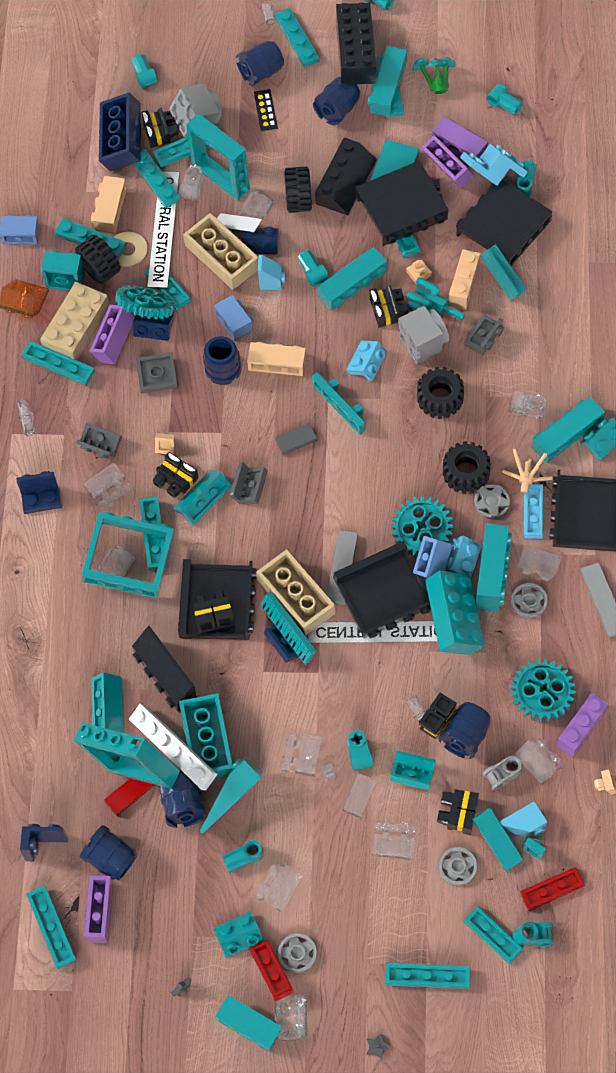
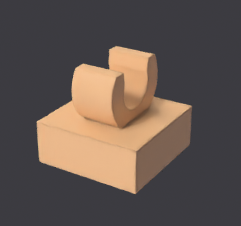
(418, 269)
(164, 443)
(607, 783)

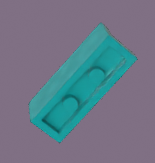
(503, 272)
(203, 496)
(107, 702)
(248, 1023)

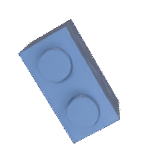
(19, 229)
(233, 317)
(432, 557)

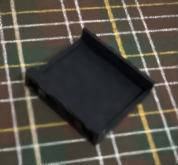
(402, 202)
(505, 219)
(584, 512)
(205, 580)
(382, 590)

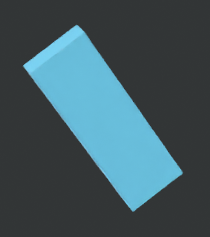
(533, 512)

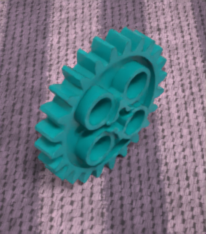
(145, 302)
(407, 519)
(532, 703)

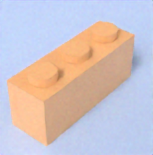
(109, 204)
(464, 279)
(276, 358)

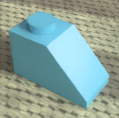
(270, 274)
(525, 821)

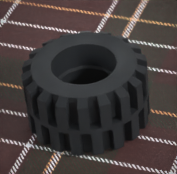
(298, 189)
(98, 259)
(440, 405)
(470, 454)

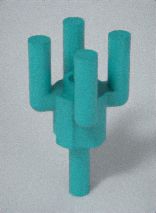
(431, 299)

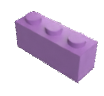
(458, 138)
(447, 161)
(112, 334)
(582, 725)
(98, 909)

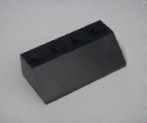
(346, 171)
(163, 669)

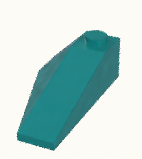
(239, 781)

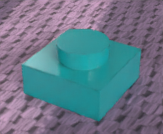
(535, 848)

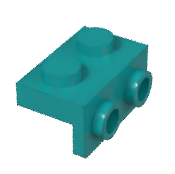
(602, 438)
(412, 770)
(238, 934)

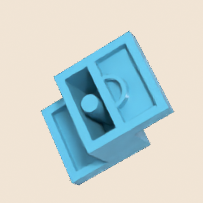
(494, 163)

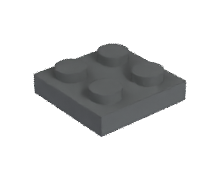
(156, 372)

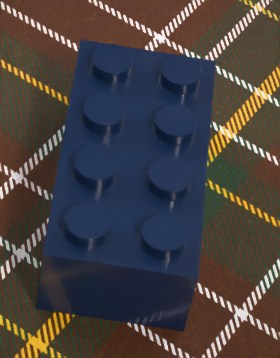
(119, 131)

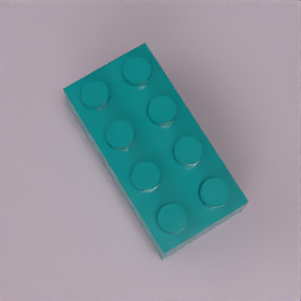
(493, 567)
(454, 613)
(207, 732)

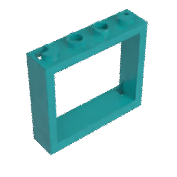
(233, 182)
(123, 583)
(121, 756)

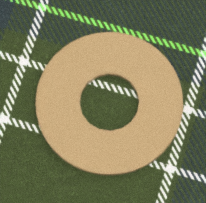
(140, 248)

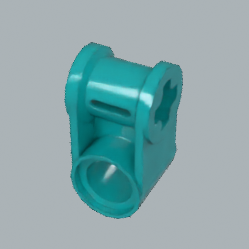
(359, 753)
(538, 934)

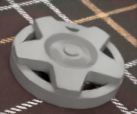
(491, 501)
(529, 600)
(457, 866)
(297, 953)

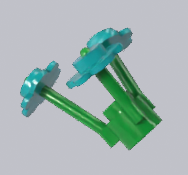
(440, 84)

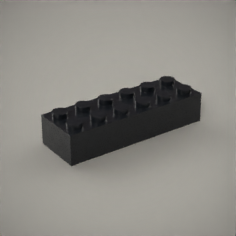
(355, 43)

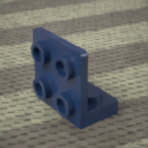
(39, 492)
(34, 833)

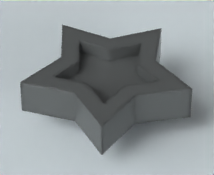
(181, 987)
(377, 1046)

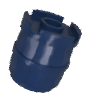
(260, 62)
(336, 101)
(221, 360)
(465, 730)
(182, 802)
(109, 853)

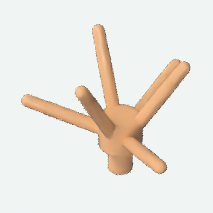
(526, 478)

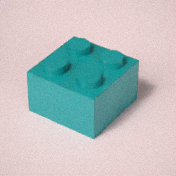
(62, 270)

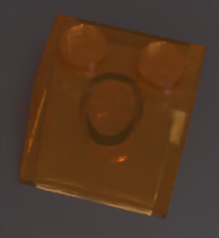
(23, 298)

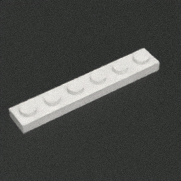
(173, 747)

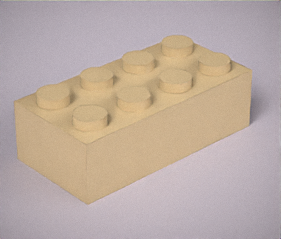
(221, 251)
(75, 321)
(296, 592)

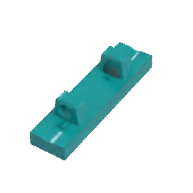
(328, 391)

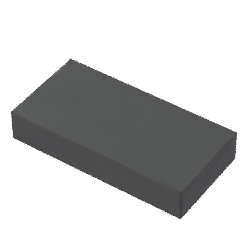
(295, 439)

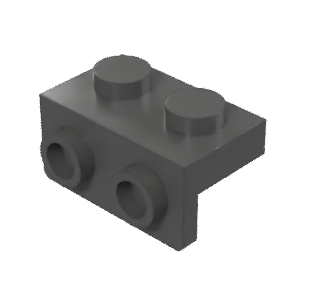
(484, 333)
(100, 440)
(248, 484)

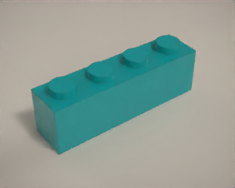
(388, 81)
(352, 278)
(568, 429)

